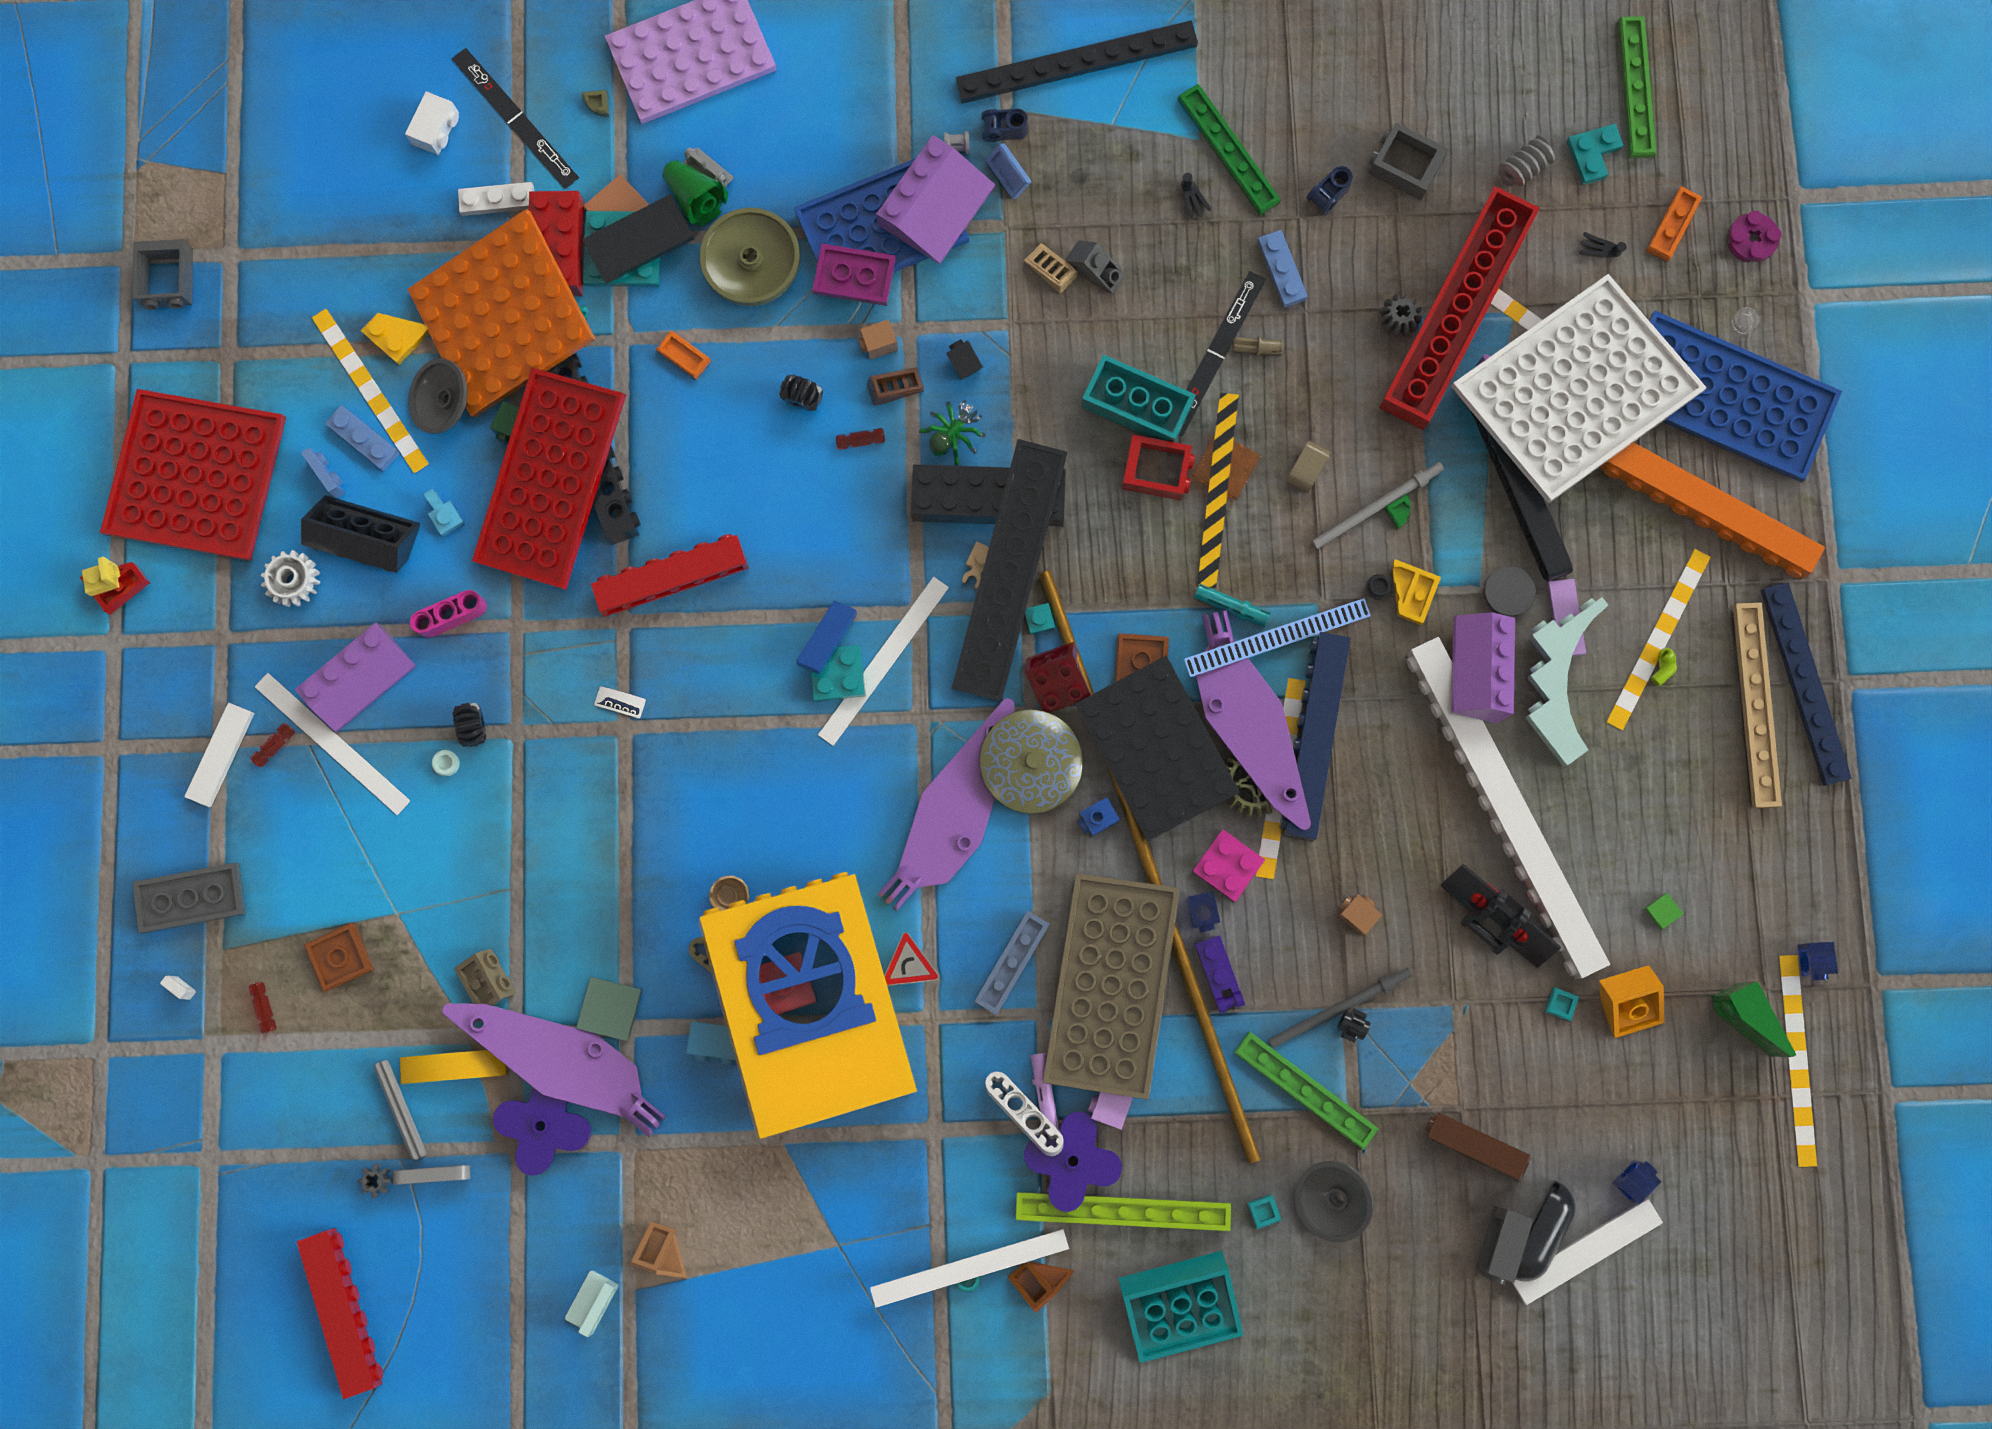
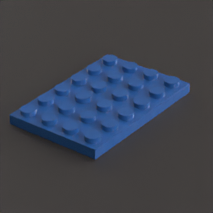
(850, 219)

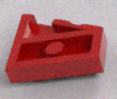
(130, 583)

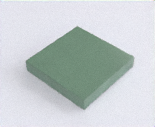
(609, 1009)

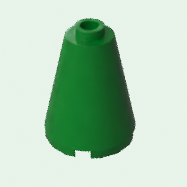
(695, 192)

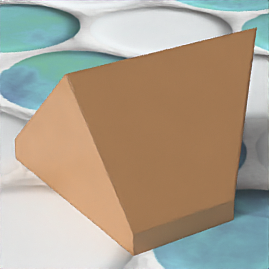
(659, 1252)

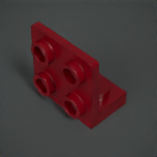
(1057, 678)

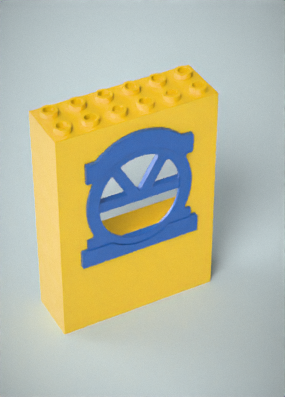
(817, 1068)

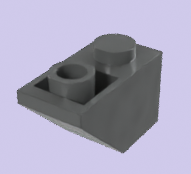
(1095, 265)

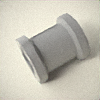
(959, 142)

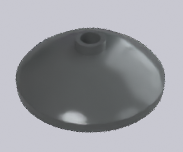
(438, 396)
(1323, 1211)

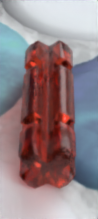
(860, 438)
(272, 745)
(262, 1007)

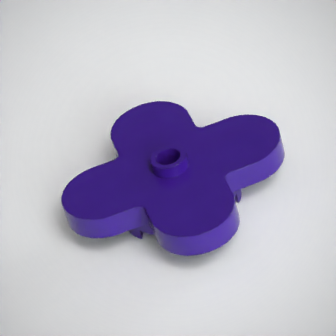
(538, 1147)
(1094, 1164)

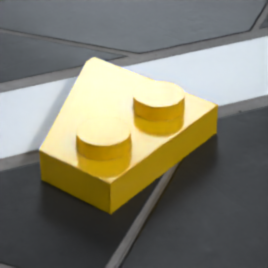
(395, 335)

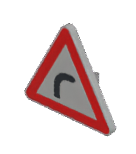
(909, 964)

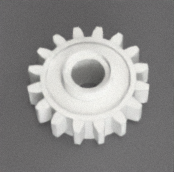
(280, 569)

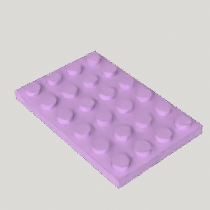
(689, 55)

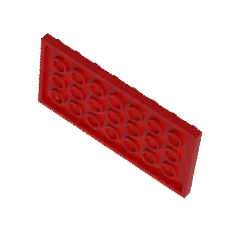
(549, 478)

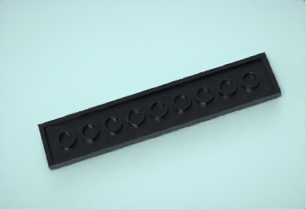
(1009, 570)

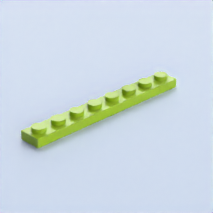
(1128, 1212)

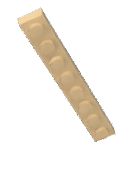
(1757, 705)

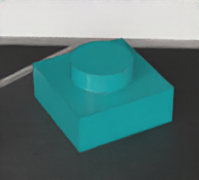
(1039, 619)

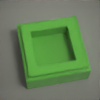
(1663, 911)

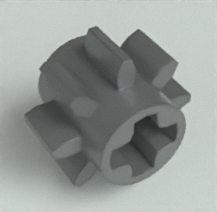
(368, 1179)

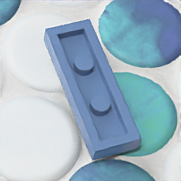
(1282, 268)
(362, 438)

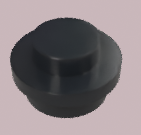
(1378, 587)

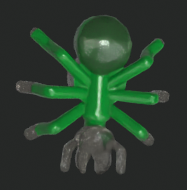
(949, 433)

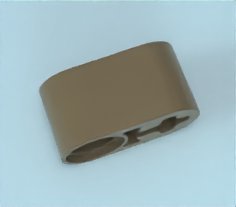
(1308, 466)

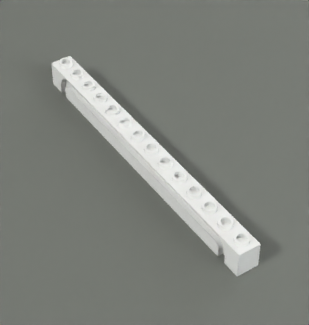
(1509, 815)

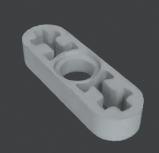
(431, 1174)

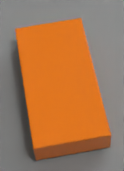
(683, 355)

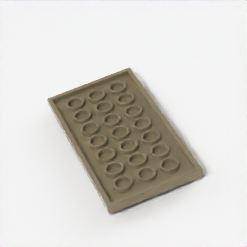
(1112, 986)

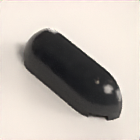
(1547, 1232)

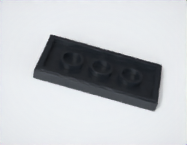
(638, 239)

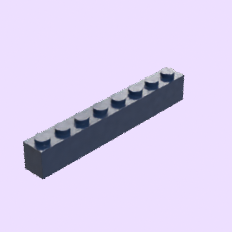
(1318, 727)

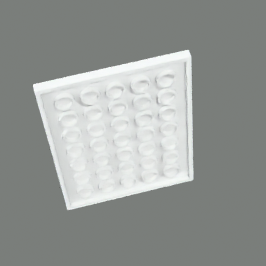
(1578, 388)

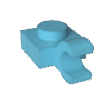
(444, 515)

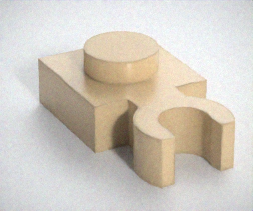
(976, 562)

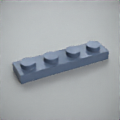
(1012, 962)

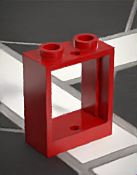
(1153, 488)

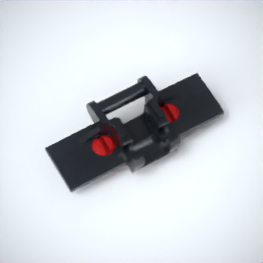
(1502, 908)

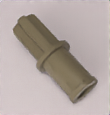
(1258, 346)

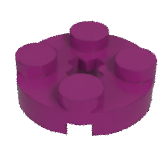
(1763, 227)

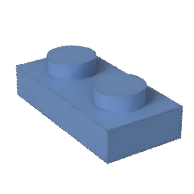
(329, 479)

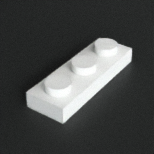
(494, 198)

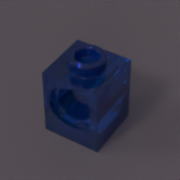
(1209, 901)
(1818, 960)
(1637, 1181)

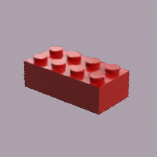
(561, 222)

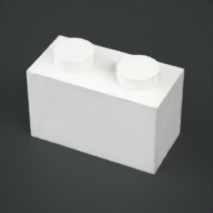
(432, 123)

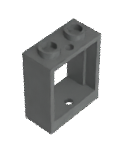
(1398, 178)
(161, 250)
(1504, 1245)

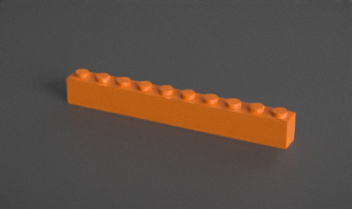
(1715, 510)

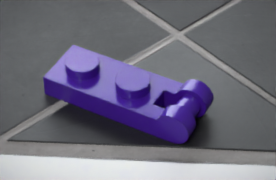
(1219, 973)

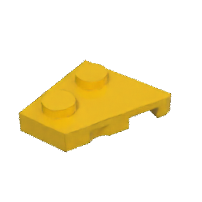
(1413, 591)

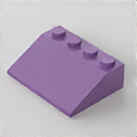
(935, 200)

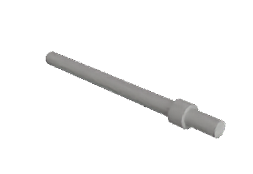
(1418, 480)

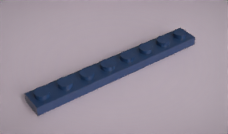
(1806, 684)

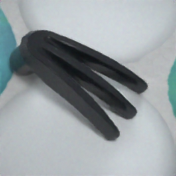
(1190, 190)
(1604, 249)

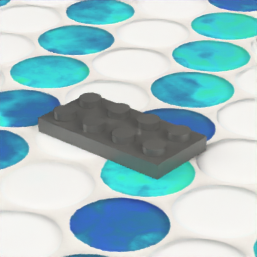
(189, 898)

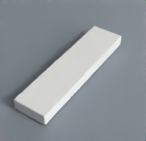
(219, 755)

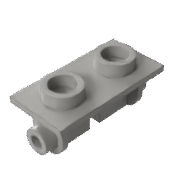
(703, 163)

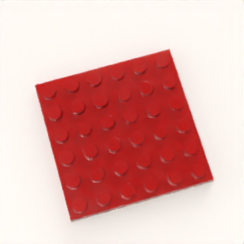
(193, 475)

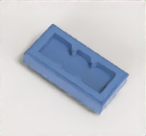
(1008, 171)

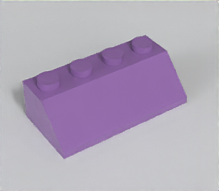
(1483, 666)
(355, 677)

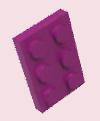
(854, 274)

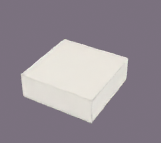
(178, 987)

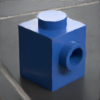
(1098, 818)

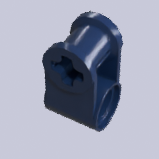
(1002, 122)
(1328, 192)

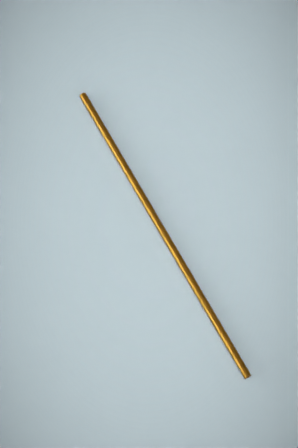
(1177, 946)

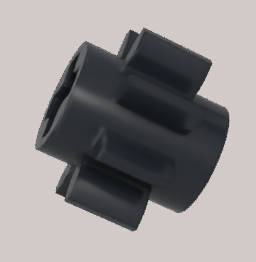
(1354, 1025)

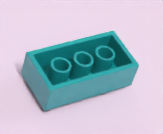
(1137, 400)

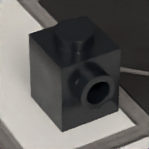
(964, 359)

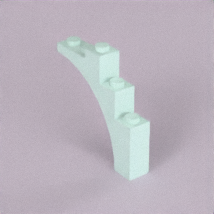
(1556, 644)

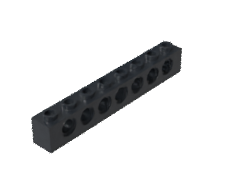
(626, 525)

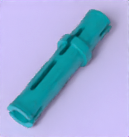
(1232, 605)

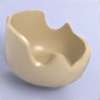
(727, 891)

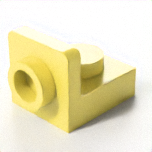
(101, 577)

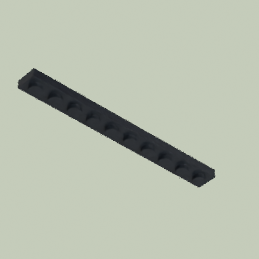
(1076, 61)

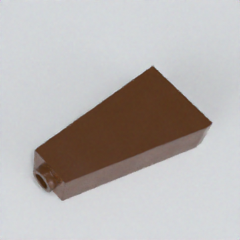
(1478, 1146)

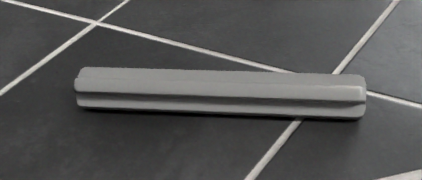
(400, 1110)

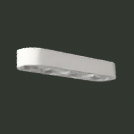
(1027, 1110)

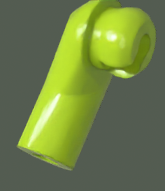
(1667, 667)

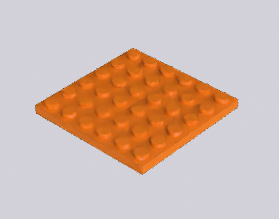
(501, 311)

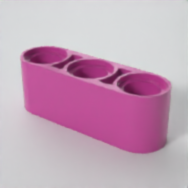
(436, 612)

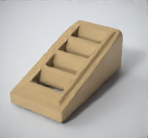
(1059, 285)

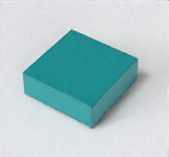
(1561, 1004)
(1264, 1211)

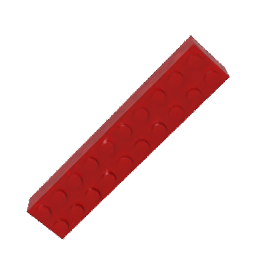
(1459, 308)

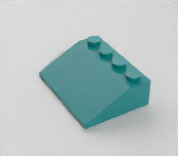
(1181, 1306)

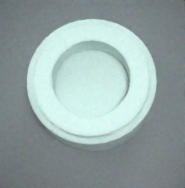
(445, 763)

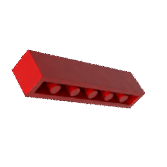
(669, 575)
(340, 1313)

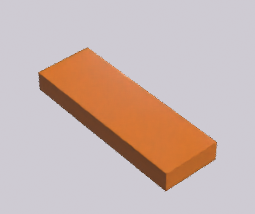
(1674, 223)

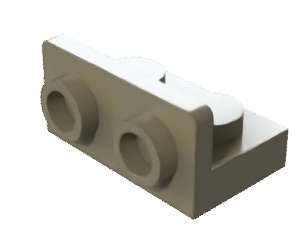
(484, 978)

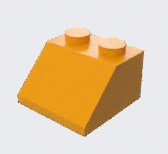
(1632, 1001)

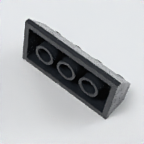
(359, 533)

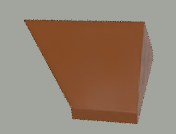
(1038, 1282)

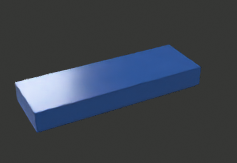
(826, 637)

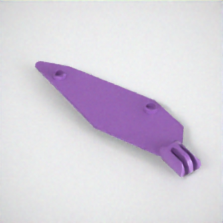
(1252, 725)
(948, 818)
(559, 1061)

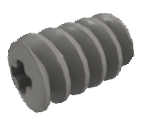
(1527, 162)

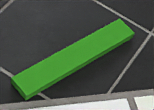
(1636, 87)
(1306, 1090)

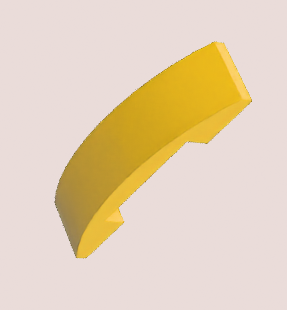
(450, 1066)

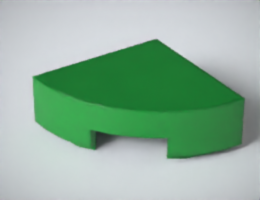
(1399, 511)

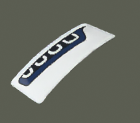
(620, 702)

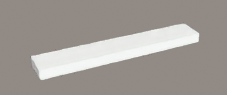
(1591, 1249)

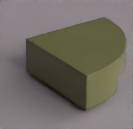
(597, 102)

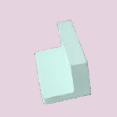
(591, 1302)

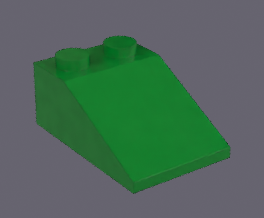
(1750, 1013)

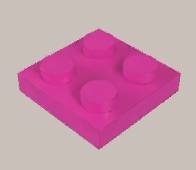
(1228, 865)

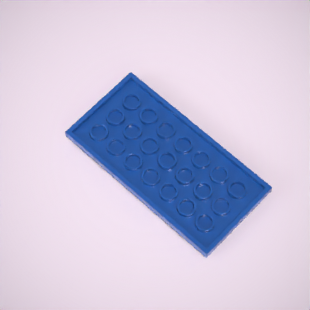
(1749, 401)

